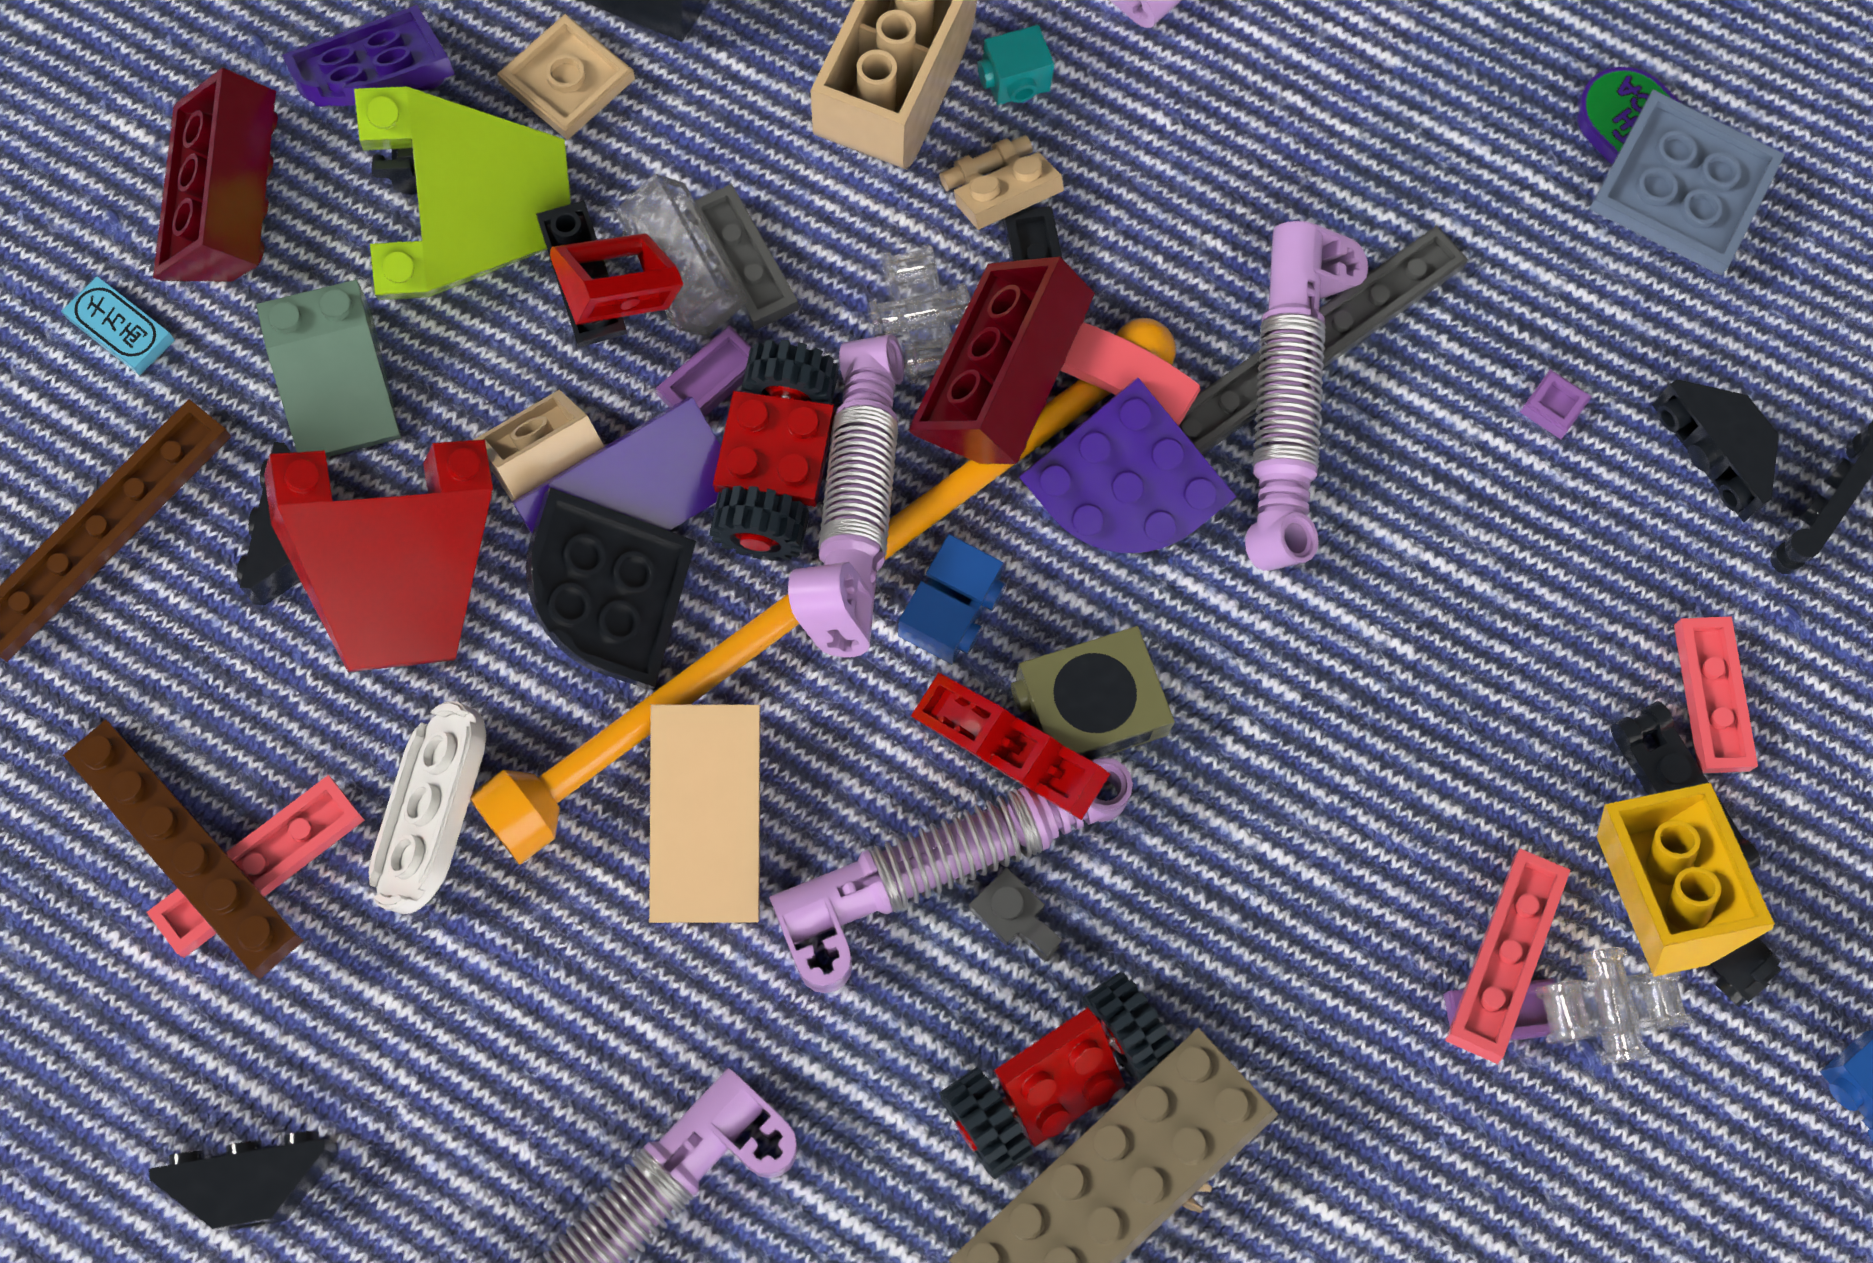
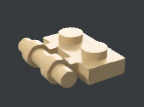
(1006, 191)

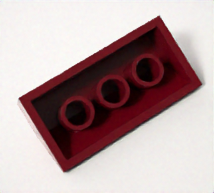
(216, 181)
(1003, 360)

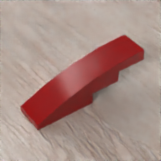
(1011, 745)

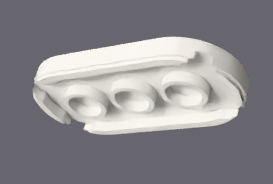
(427, 808)

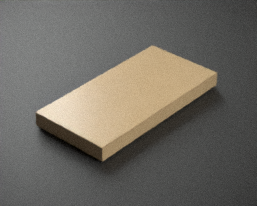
(704, 814)

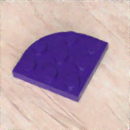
(379, 54)
(1128, 478)

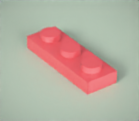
(1715, 695)

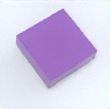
(1555, 404)

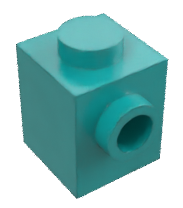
(1016, 65)

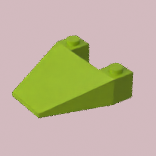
(475, 189)

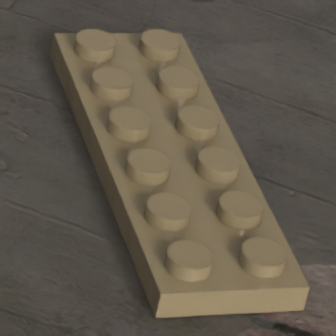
(1130, 1165)

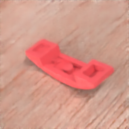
(1115, 362)

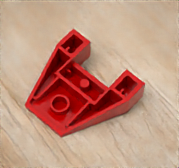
(385, 569)

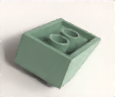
(329, 369)

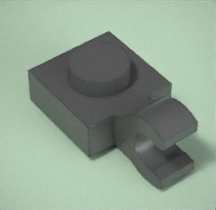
(1011, 911)

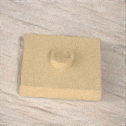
(566, 76)

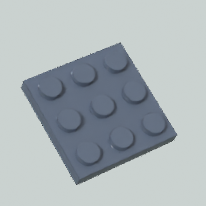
(1687, 182)

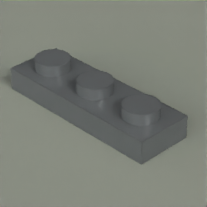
(748, 256)

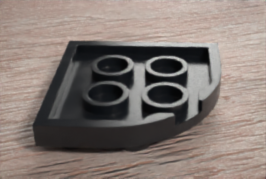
(605, 586)

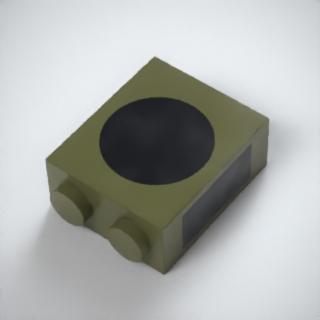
(1095, 695)

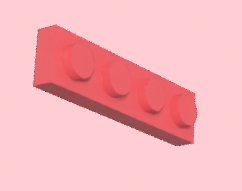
(267, 857)
(1508, 956)

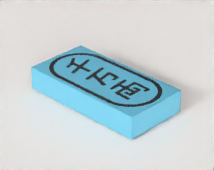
(118, 325)

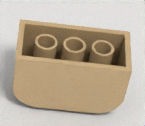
(890, 75)

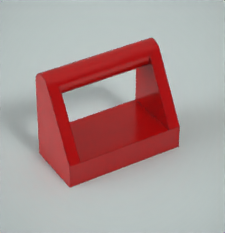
(621, 294)

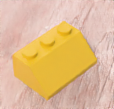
(1682, 877)

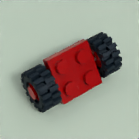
(774, 450)
(1058, 1076)

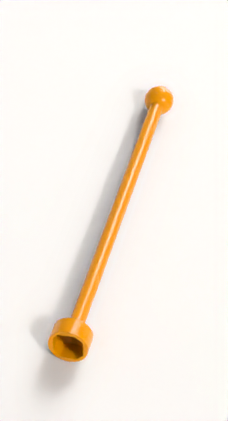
(525, 807)

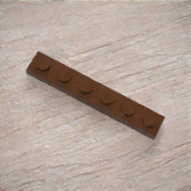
(105, 523)
(183, 849)

